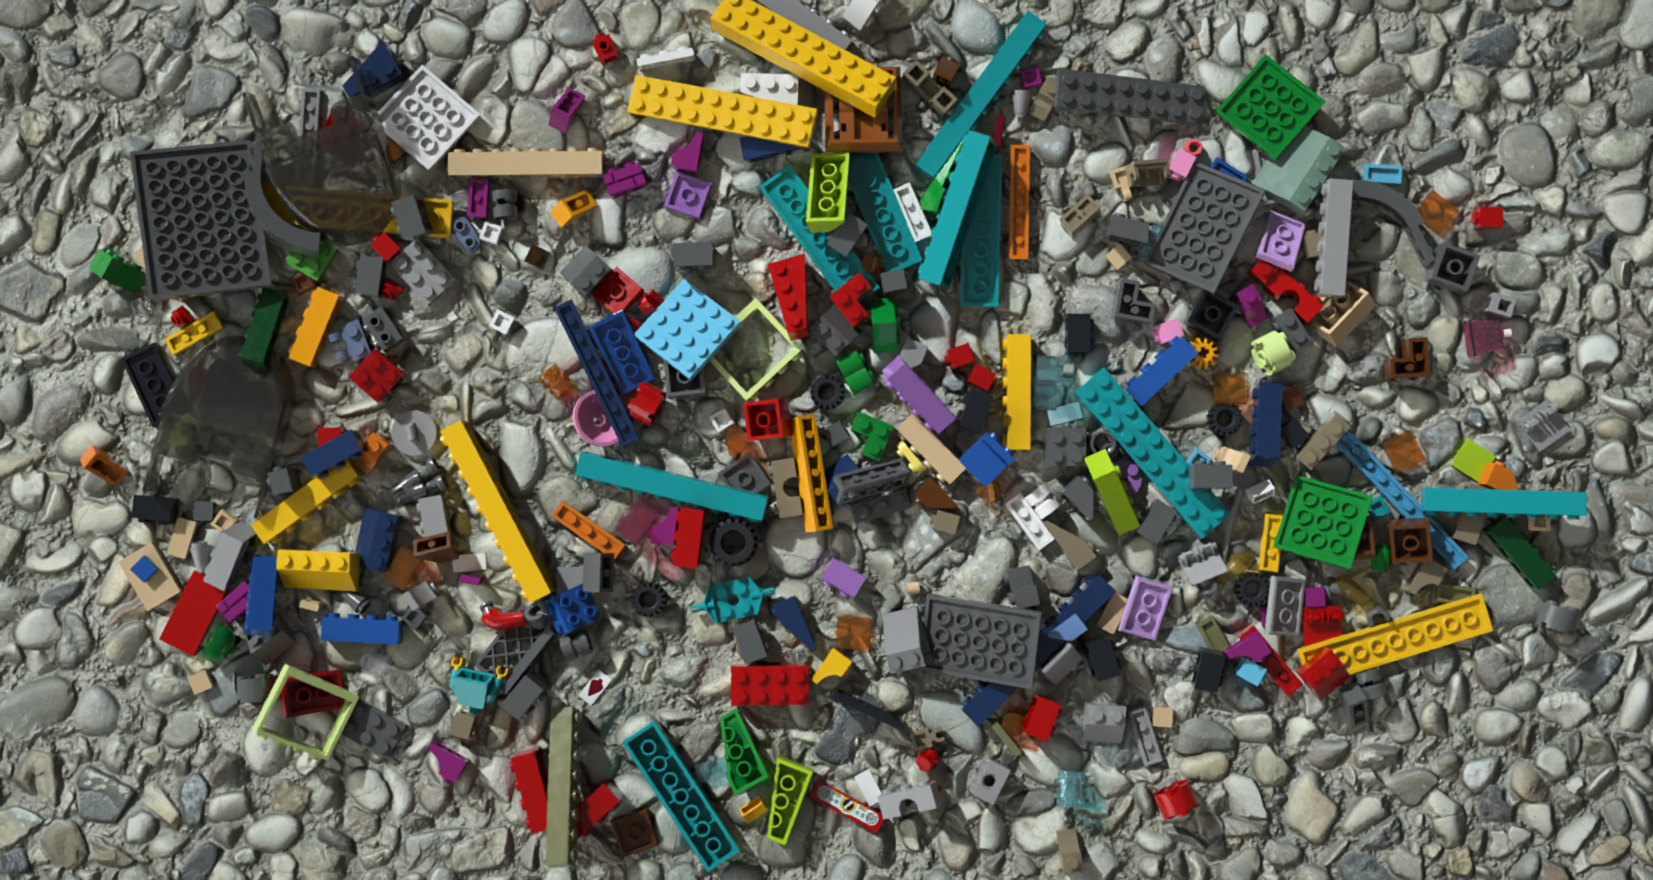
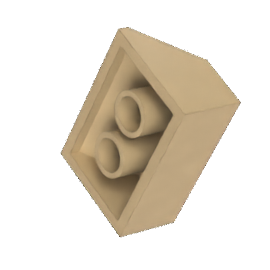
(1342, 314)

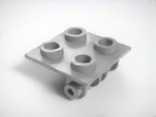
(1544, 425)
(1202, 563)

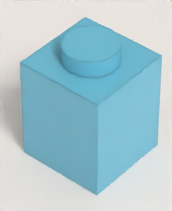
(1250, 671)

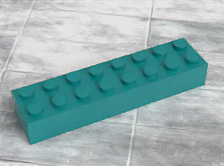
(958, 209)
(681, 795)

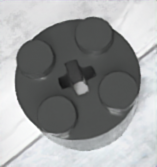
(1557, 618)
(253, 689)

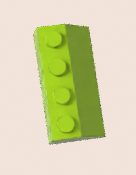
(827, 191)

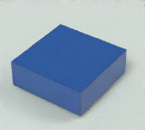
(144, 569)

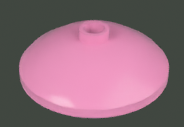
(584, 412)

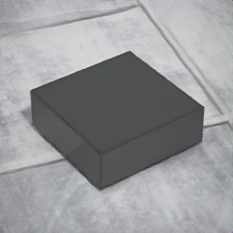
(836, 434)
(204, 511)
(415, 618)

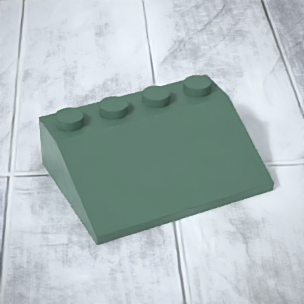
(1299, 169)

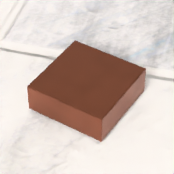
(303, 283)
(1291, 398)

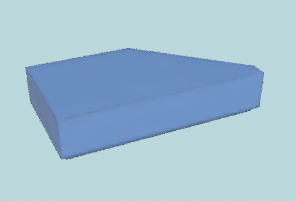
(1068, 629)

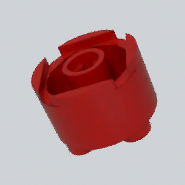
(647, 403)
(1176, 799)

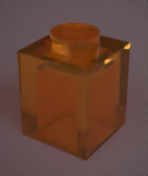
(736, 441)

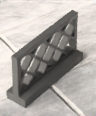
(529, 659)

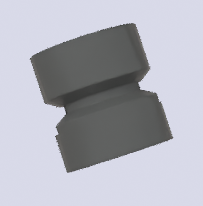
(504, 210)
(1101, 441)
(576, 644)
(1373, 689)

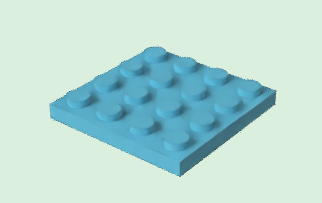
(687, 329)

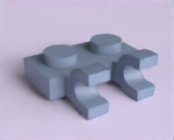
(356, 341)

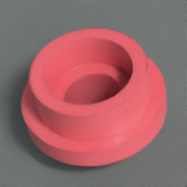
(1197, 144)

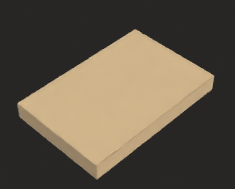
(160, 586)

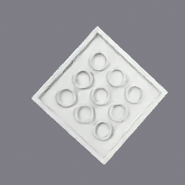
(426, 117)

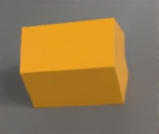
(753, 809)

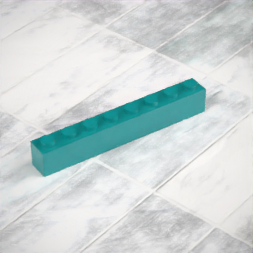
(1503, 502)

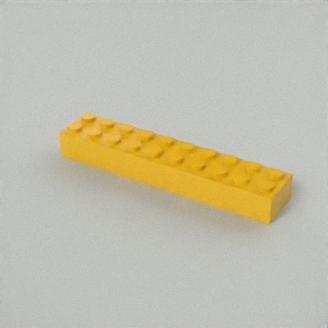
(804, 54)
(497, 510)

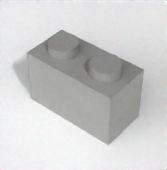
(434, 515)

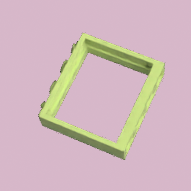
(780, 368)
(298, 746)

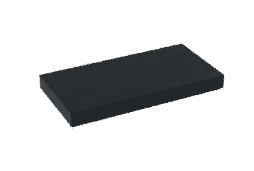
(150, 378)
(867, 709)

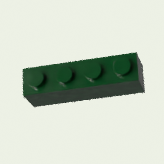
(264, 328)
(1519, 552)

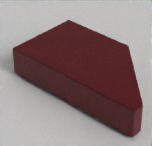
(999, 132)

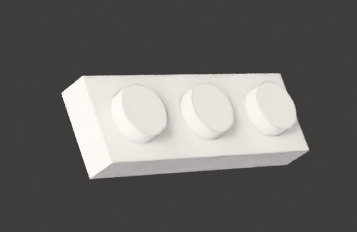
(665, 58)
(913, 214)
(1029, 521)

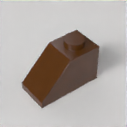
(946, 72)
(933, 496)
(436, 548)

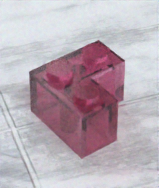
(637, 523)

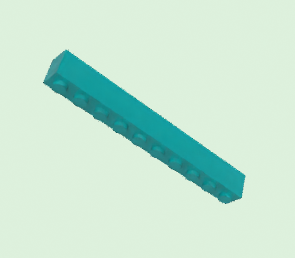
(981, 93)
(671, 485)

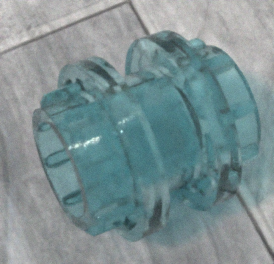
(1070, 789)

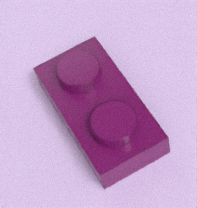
(478, 198)

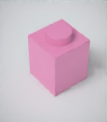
(1180, 165)
(1167, 331)

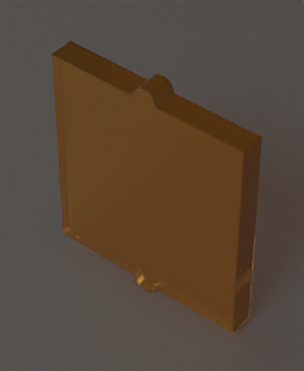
(1437, 212)
(1228, 388)
(1402, 451)
(853, 633)

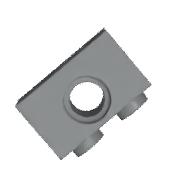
(990, 792)

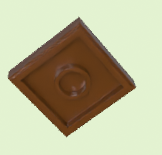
(634, 832)

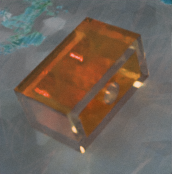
(404, 569)

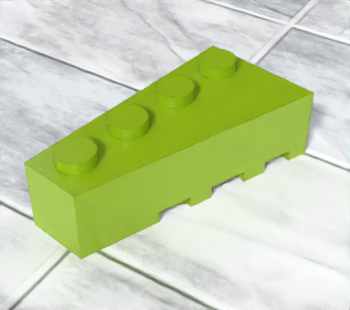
(1113, 492)
(788, 795)

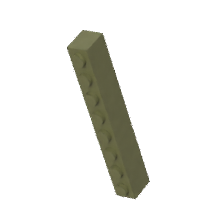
(563, 787)

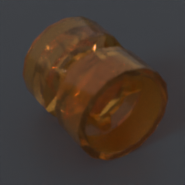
(554, 379)

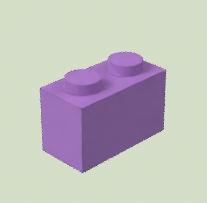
(843, 577)

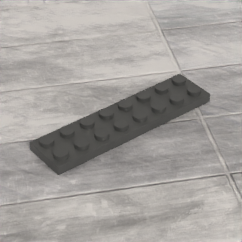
(1129, 97)

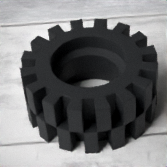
(827, 380)
(1221, 430)
(1240, 586)
(637, 599)

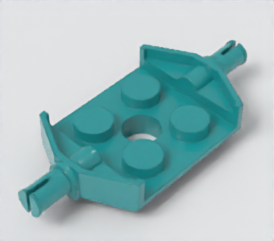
(717, 603)

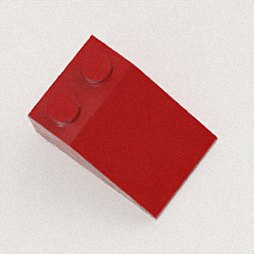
(302, 698)

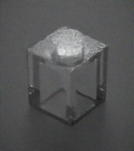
(375, 663)

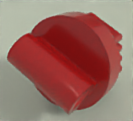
(649, 302)
(928, 759)

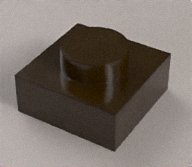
(537, 257)

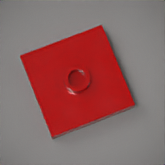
(618, 291)

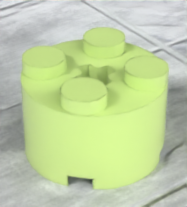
(1272, 352)

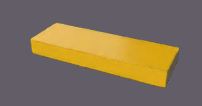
(194, 333)
(1269, 557)

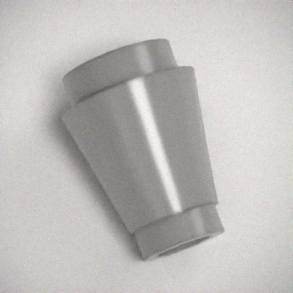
(1021, 103)
(200, 554)

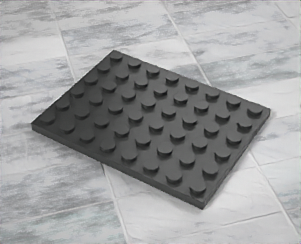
(198, 221)

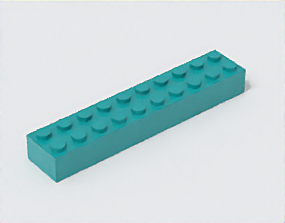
(1150, 452)

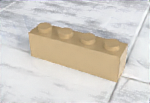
(930, 448)

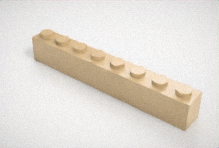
(526, 164)

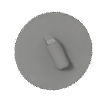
(413, 432)

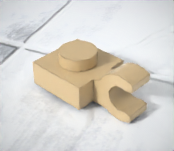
(1120, 181)

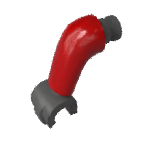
(499, 621)

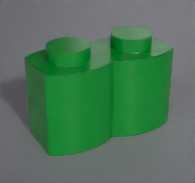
(855, 373)

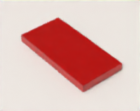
(192, 615)

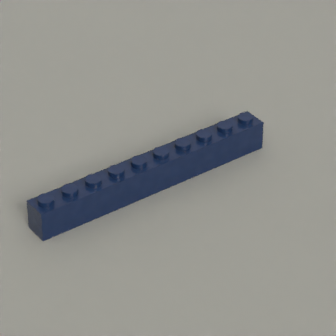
(1084, 604)

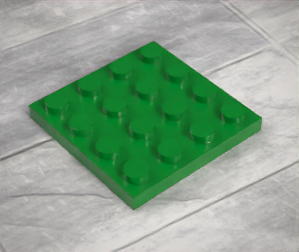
(1270, 107)
(1323, 522)

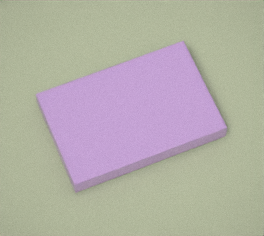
(1281, 240)
(1145, 608)

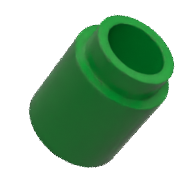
(1382, 558)

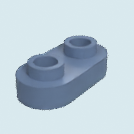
(466, 234)

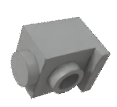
(1507, 304)

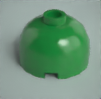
(219, 644)

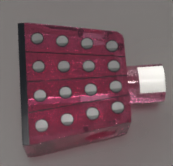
(1484, 336)

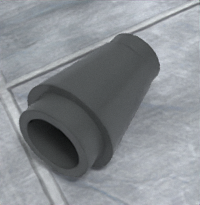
(357, 601)

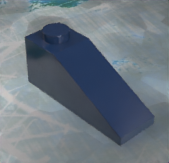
(792, 618)

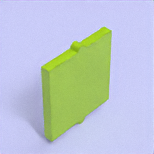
(1472, 459)

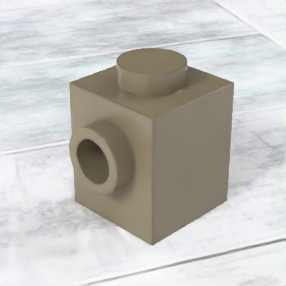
(464, 725)

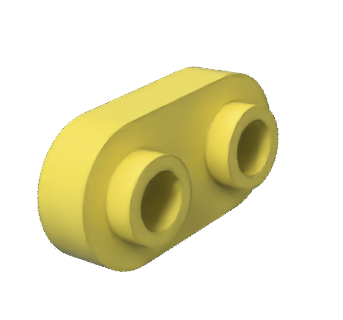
(904, 452)

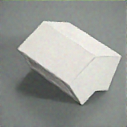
(1260, 491)

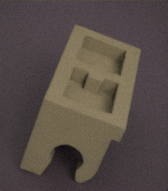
(1147, 172)
(1080, 216)

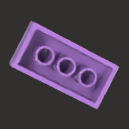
(917, 393)

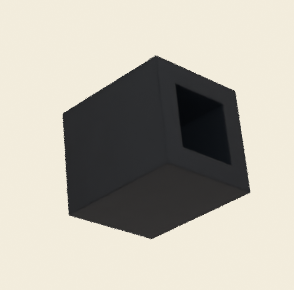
(1293, 433)

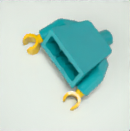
(475, 687)

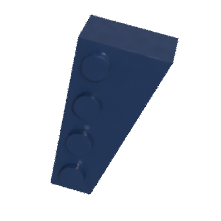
(1265, 424)

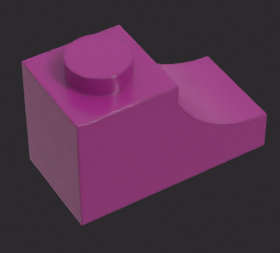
(565, 110)
(689, 158)
(1250, 305)
(664, 531)
(1250, 646)
(451, 763)

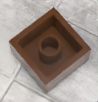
(1411, 540)

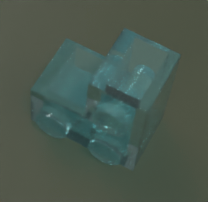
(1047, 383)

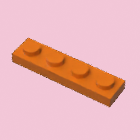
(588, 529)

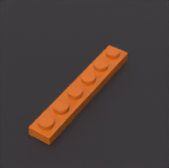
(1019, 202)

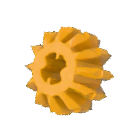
(1207, 358)

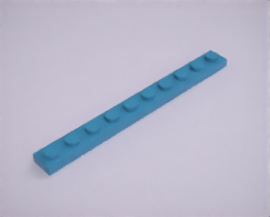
(1398, 496)

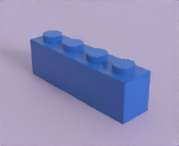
(1165, 367)
(261, 596)
(362, 629)

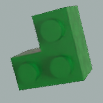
(113, 269)
(884, 325)
(877, 433)

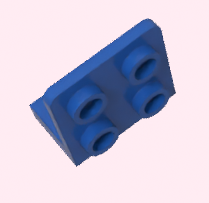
(986, 458)
(571, 609)

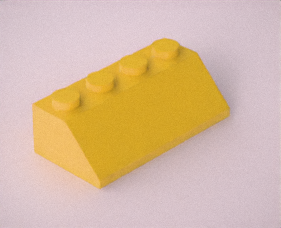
(319, 569)

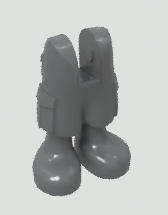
(414, 485)

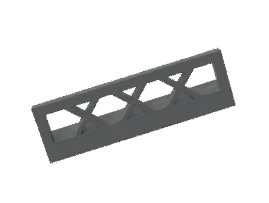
(871, 478)

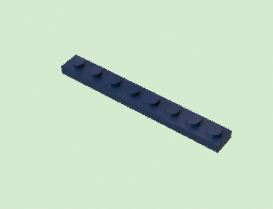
(597, 372)

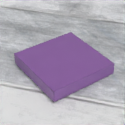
(688, 195)

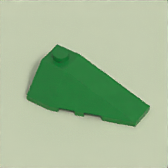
(933, 197)
(744, 761)

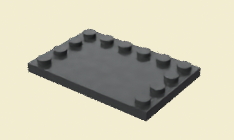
(1204, 227)
(982, 640)

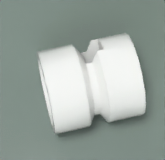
(1042, 501)

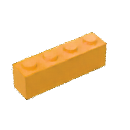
(315, 327)

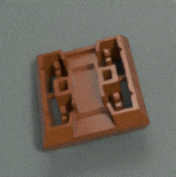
(861, 131)

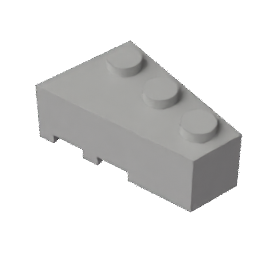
(228, 555)

